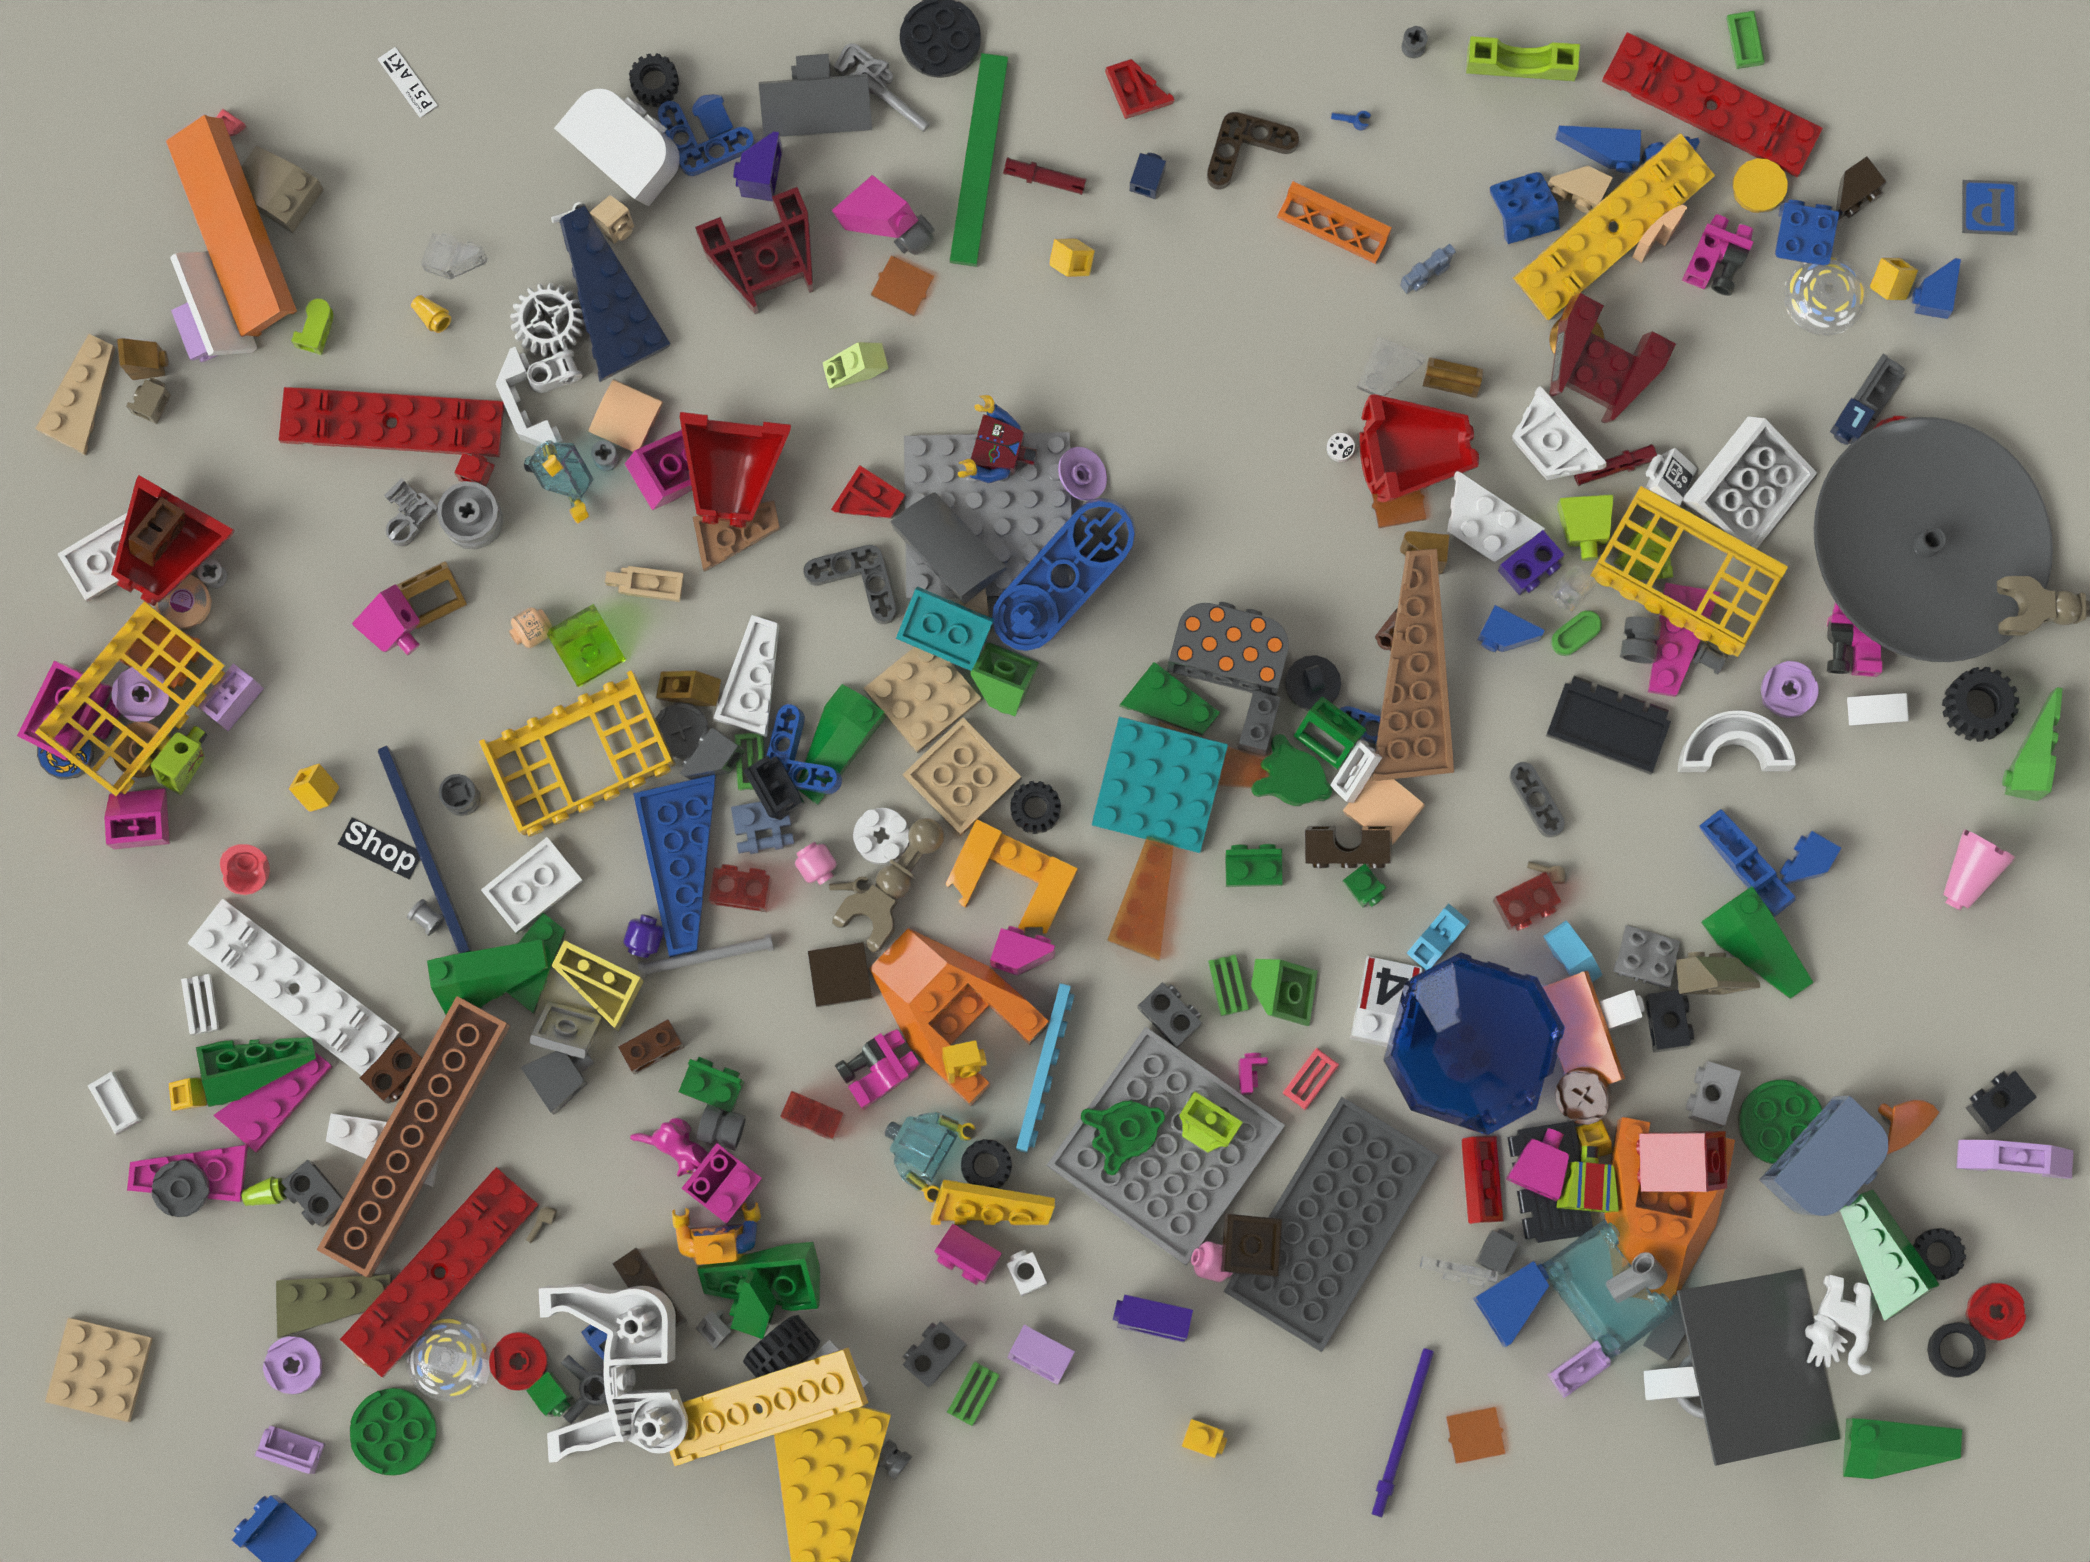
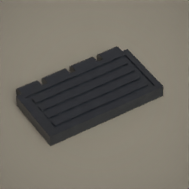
(1609, 727)
(1547, 1220)

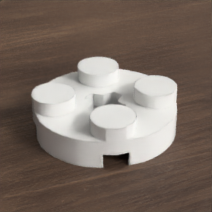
(872, 822)

